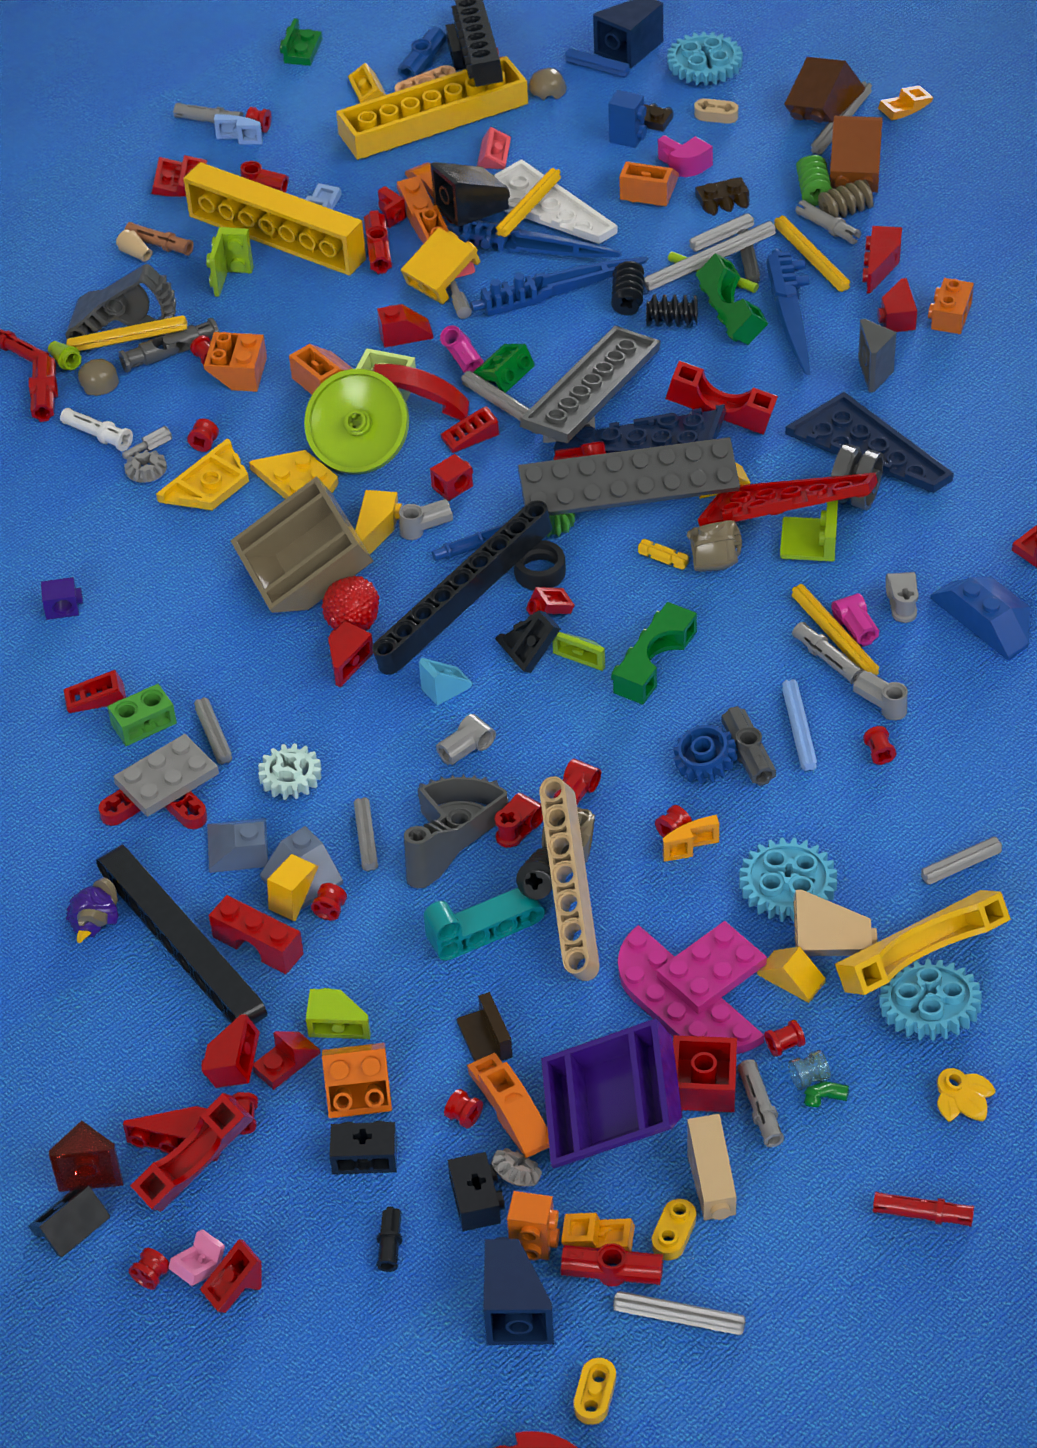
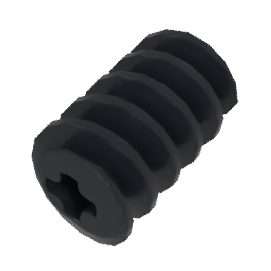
(627, 287)
(672, 311)
(535, 876)

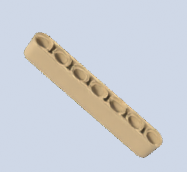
(577, 888)

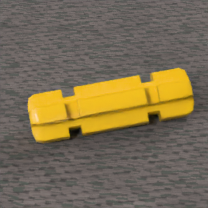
(663, 554)

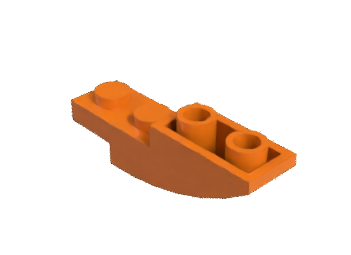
(419, 208)
(512, 1103)

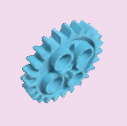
(691, 63)
(781, 869)
(931, 1000)

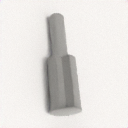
(460, 302)
(150, 441)

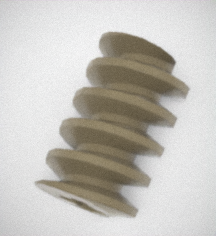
(846, 198)

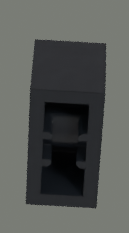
(363, 1148)
(475, 1192)

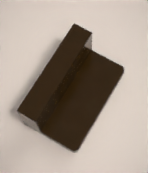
(486, 1031)

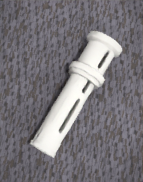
(104, 431)

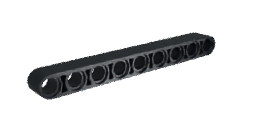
(462, 587)
(180, 936)

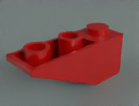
(883, 255)
(163, 1130)

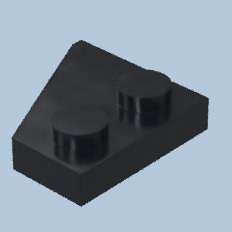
(529, 640)

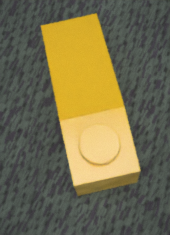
(377, 517)

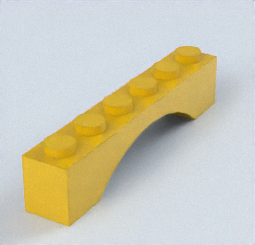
(886, 958)

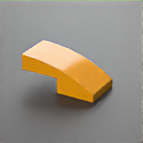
(909, 101)
(681, 841)
(590, 1231)

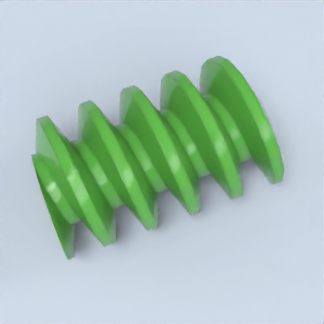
(813, 178)

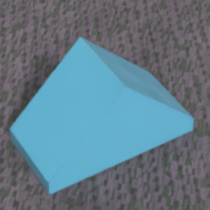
(442, 680)

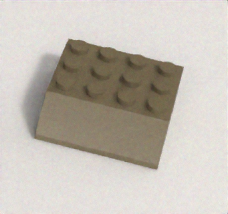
(301, 549)

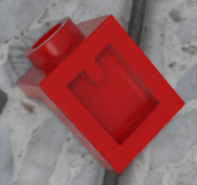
(392, 206)
(550, 601)

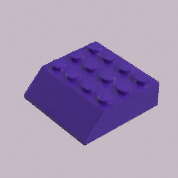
(610, 1092)

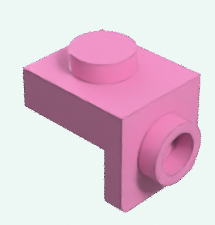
(199, 1260)

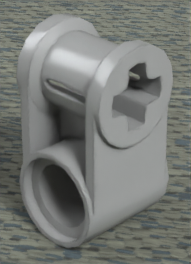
(902, 595)

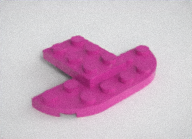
(689, 987)

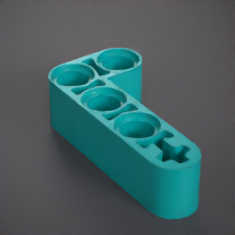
(480, 924)

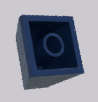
(628, 30)
(514, 1297)

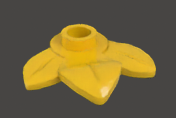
(966, 1097)

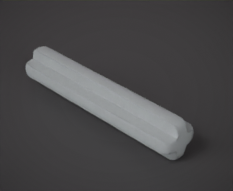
(721, 232)
(213, 730)
(365, 834)
(961, 860)

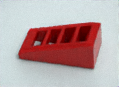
(479, 426)
(110, 685)

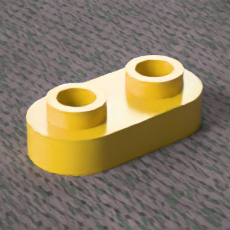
(674, 1226)
(594, 1393)

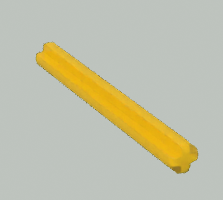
(528, 202)
(812, 254)
(128, 333)
(833, 629)

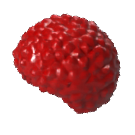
(352, 601)

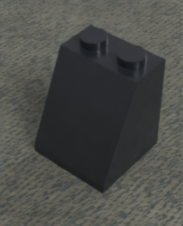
(467, 192)

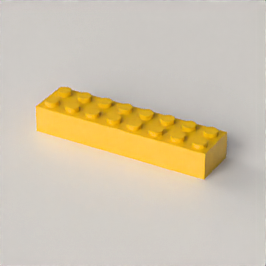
(428, 110)
(276, 218)

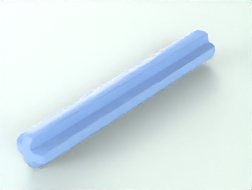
(799, 725)

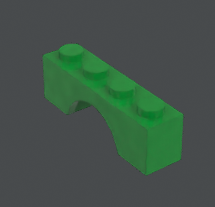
(719, 282)
(669, 630)

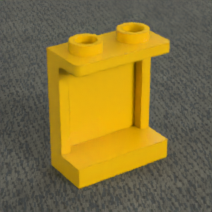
(439, 264)

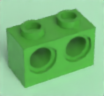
(142, 714)

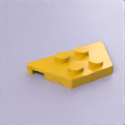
(292, 471)
(207, 481)

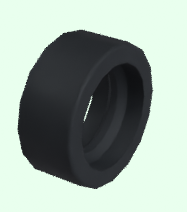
(548, 578)

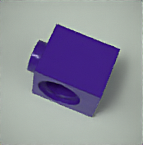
(61, 598)

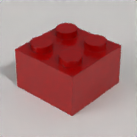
(706, 1072)

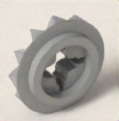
(147, 472)
(516, 1168)

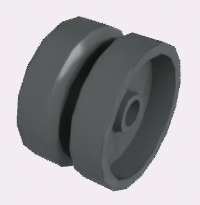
(851, 462)

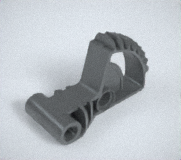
(122, 302)
(451, 826)

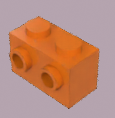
(951, 305)
(533, 1223)

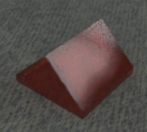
(85, 1160)

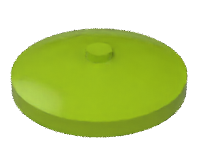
(356, 421)

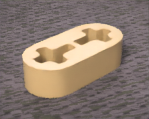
(716, 111)

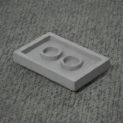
(166, 775)

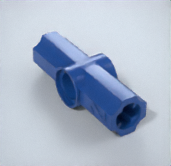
(422, 53)

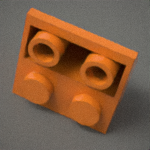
(647, 183)
(237, 360)
(314, 365)
(356, 1080)

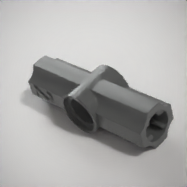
(749, 746)

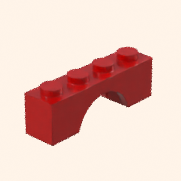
(693, 390)
(175, 1171)

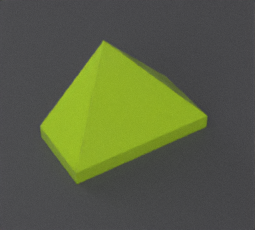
(579, 650)

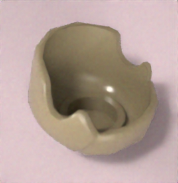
(547, 83)
(98, 377)

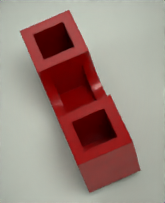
(275, 941)

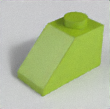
(335, 1016)

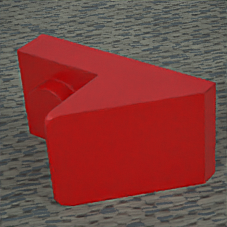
(287, 1057)
(235, 1272)

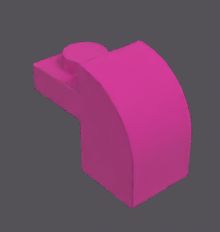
(687, 159)

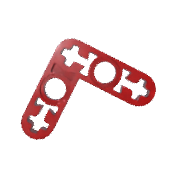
(126, 809)

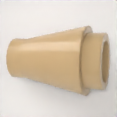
(132, 244)

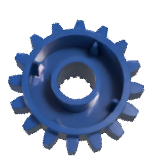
(705, 753)

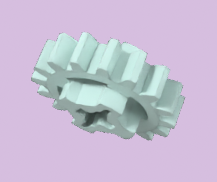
(292, 771)

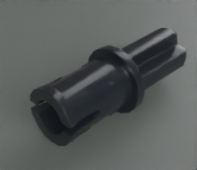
(389, 1239)

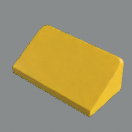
(366, 83)

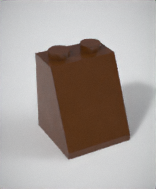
(823, 90)

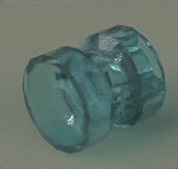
(809, 1069)

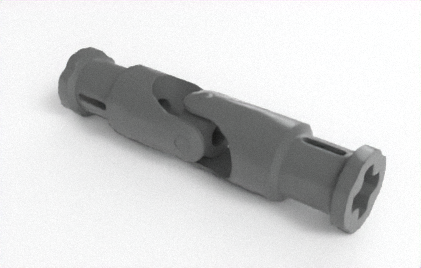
(173, 343)

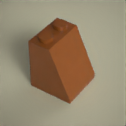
(856, 150)

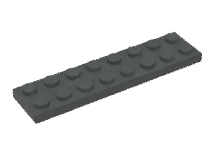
(590, 384)
(631, 476)

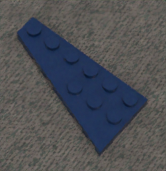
(849, 422)
(652, 431)

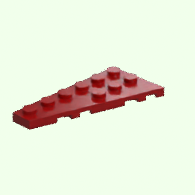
(782, 496)

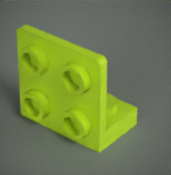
(229, 254)
(810, 536)

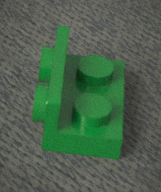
(300, 45)
(506, 366)

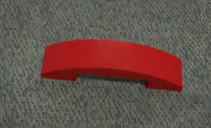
(426, 386)

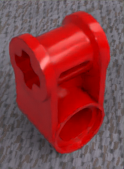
(517, 820)

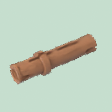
(167, 240)

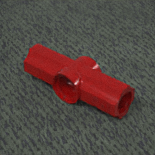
(377, 242)
(43, 387)
(594, 1262)

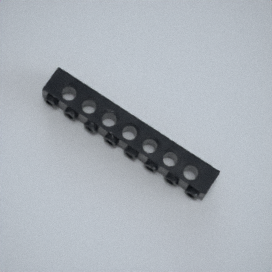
(477, 42)

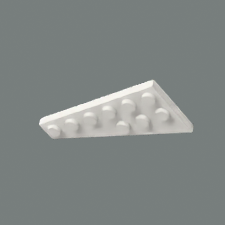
(558, 207)

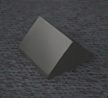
(876, 353)

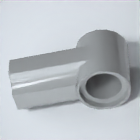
(416, 519)
(888, 696)
(471, 735)

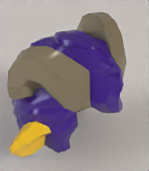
(93, 909)

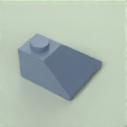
(237, 845)
(309, 847)

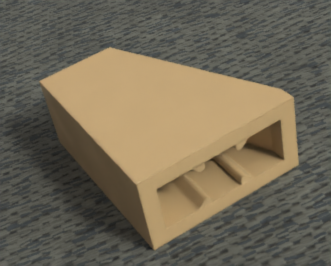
(828, 928)
(711, 1167)

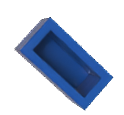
(627, 119)

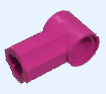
(461, 348)
(854, 615)

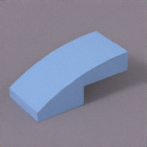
(238, 127)
(325, 195)

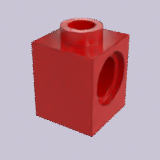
(451, 477)

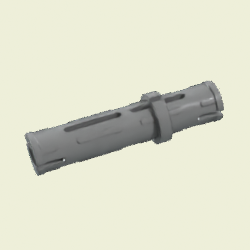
(200, 113)
(835, 226)
(819, 645)
(763, 1112)

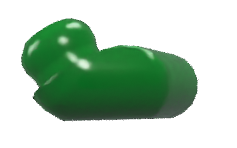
(825, 1089)

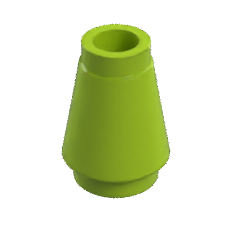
(65, 355)

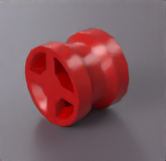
(262, 116)
(203, 435)
(675, 818)
(329, 901)
(463, 1108)
(149, 1268)

